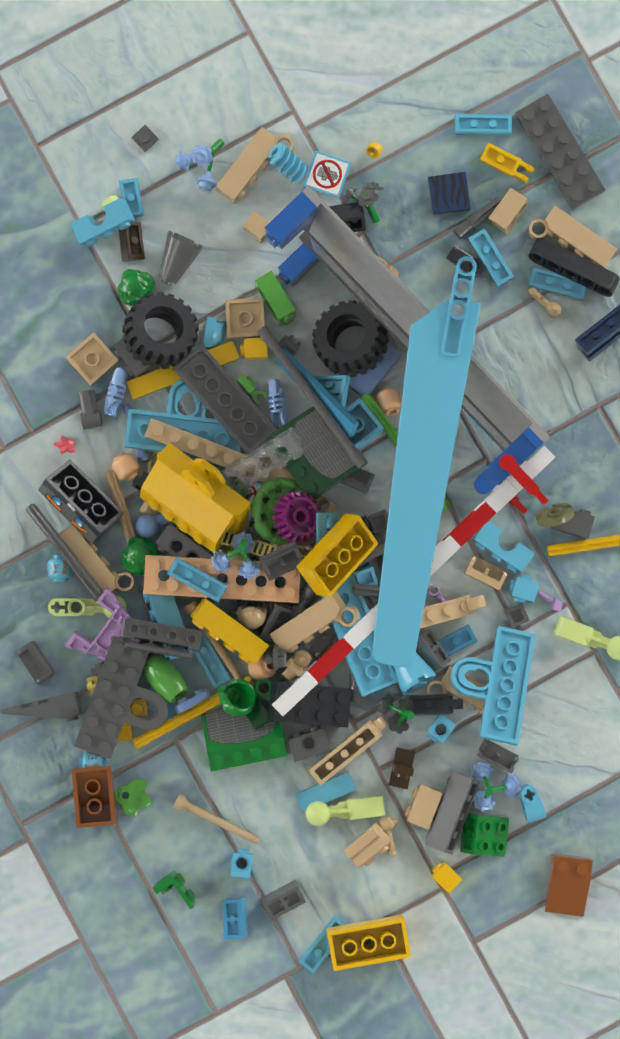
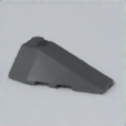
(56, 707)

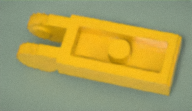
(505, 162)

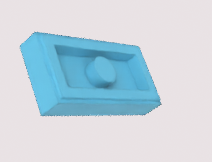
(131, 193)

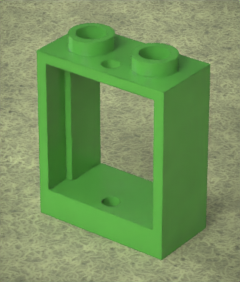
(276, 298)

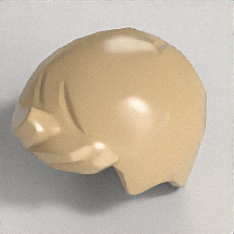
(251, 616)

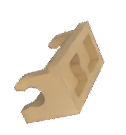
(508, 210)
(485, 573)

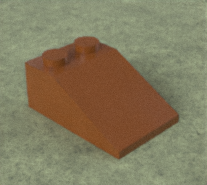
(94, 797)
(568, 884)

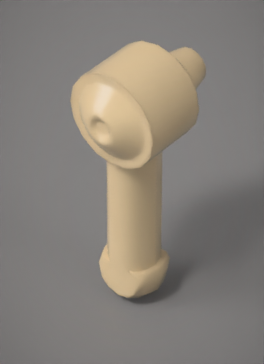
(553, 308)
(387, 825)

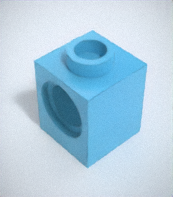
(365, 575)
(449, 725)
(244, 872)

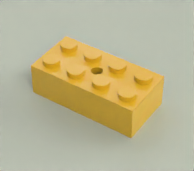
(337, 555)
(229, 630)
(387, 943)

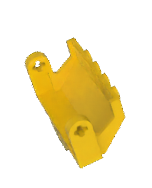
(194, 497)

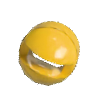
(370, 150)

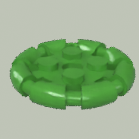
(258, 507)

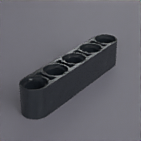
(574, 267)

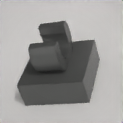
(287, 343)

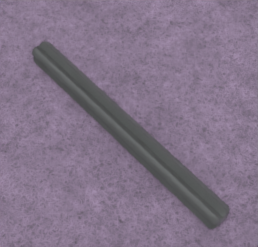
(64, 550)

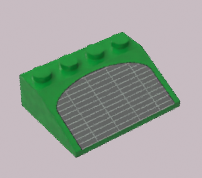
(236, 743)

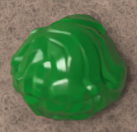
(135, 285)
(134, 555)
(237, 697)

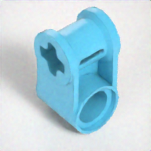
(532, 807)

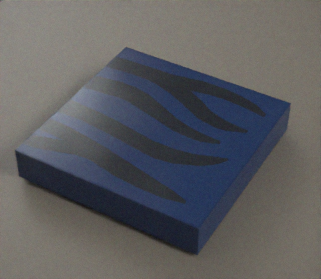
(449, 193)

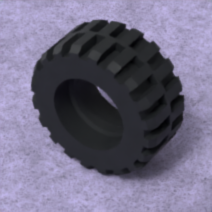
(176, 315)
(334, 323)

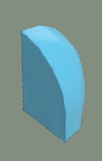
(214, 332)

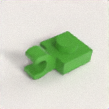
(248, 384)

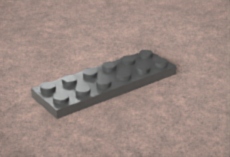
(560, 152)
(224, 399)

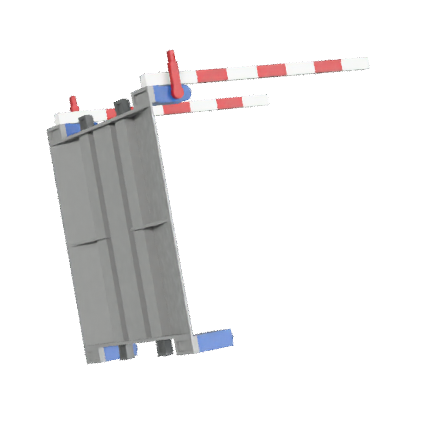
(484, 399)

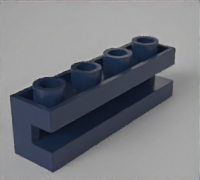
(600, 335)

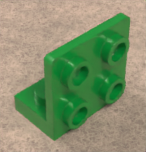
(484, 835)
(178, 881)

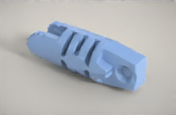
(116, 392)
(276, 403)

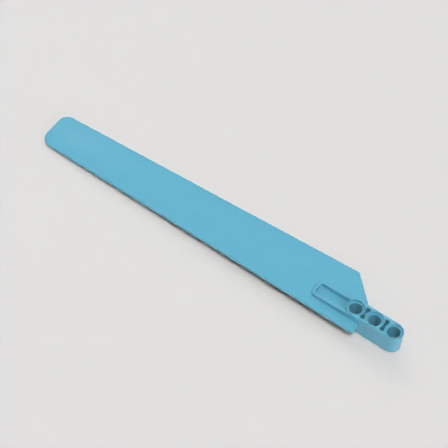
(426, 438)

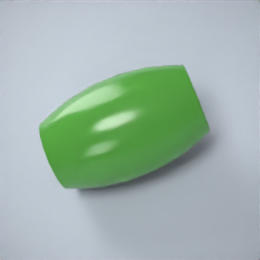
(165, 679)

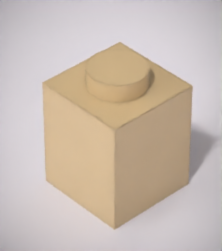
(255, 226)

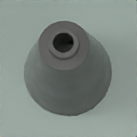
(177, 257)

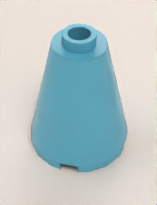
(414, 676)

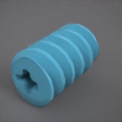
(287, 163)

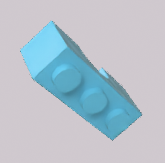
(117, 217)
(487, 540)

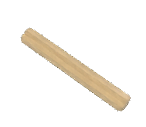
(119, 500)

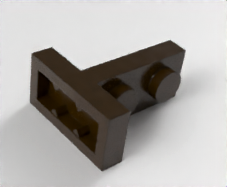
(402, 768)

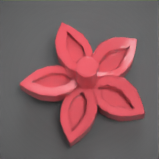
(65, 445)

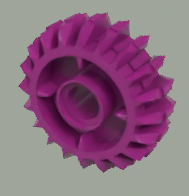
(286, 521)

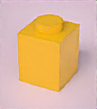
(254, 349)
(446, 876)

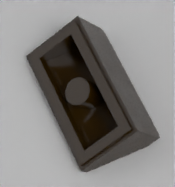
(132, 243)

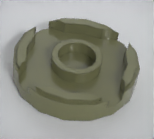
(557, 515)

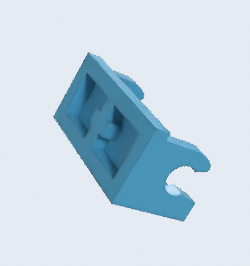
(235, 918)

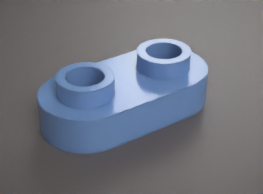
(185, 704)

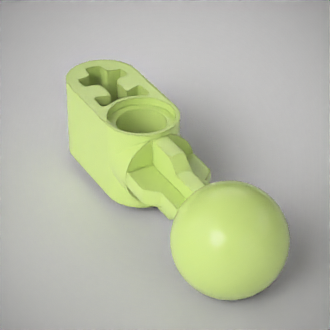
(89, 607)
(587, 636)
(357, 808)

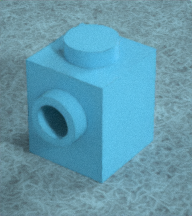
(523, 589)

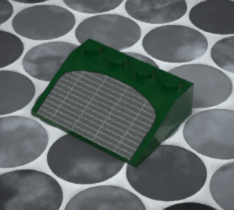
(323, 458)

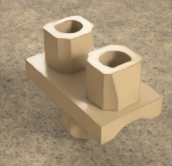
(297, 664)

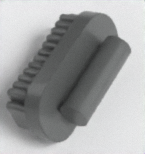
(277, 655)

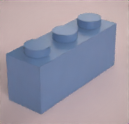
(368, 382)

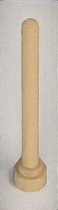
(216, 644)
(182, 803)

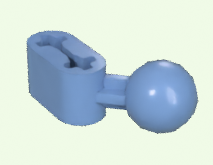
(148, 525)

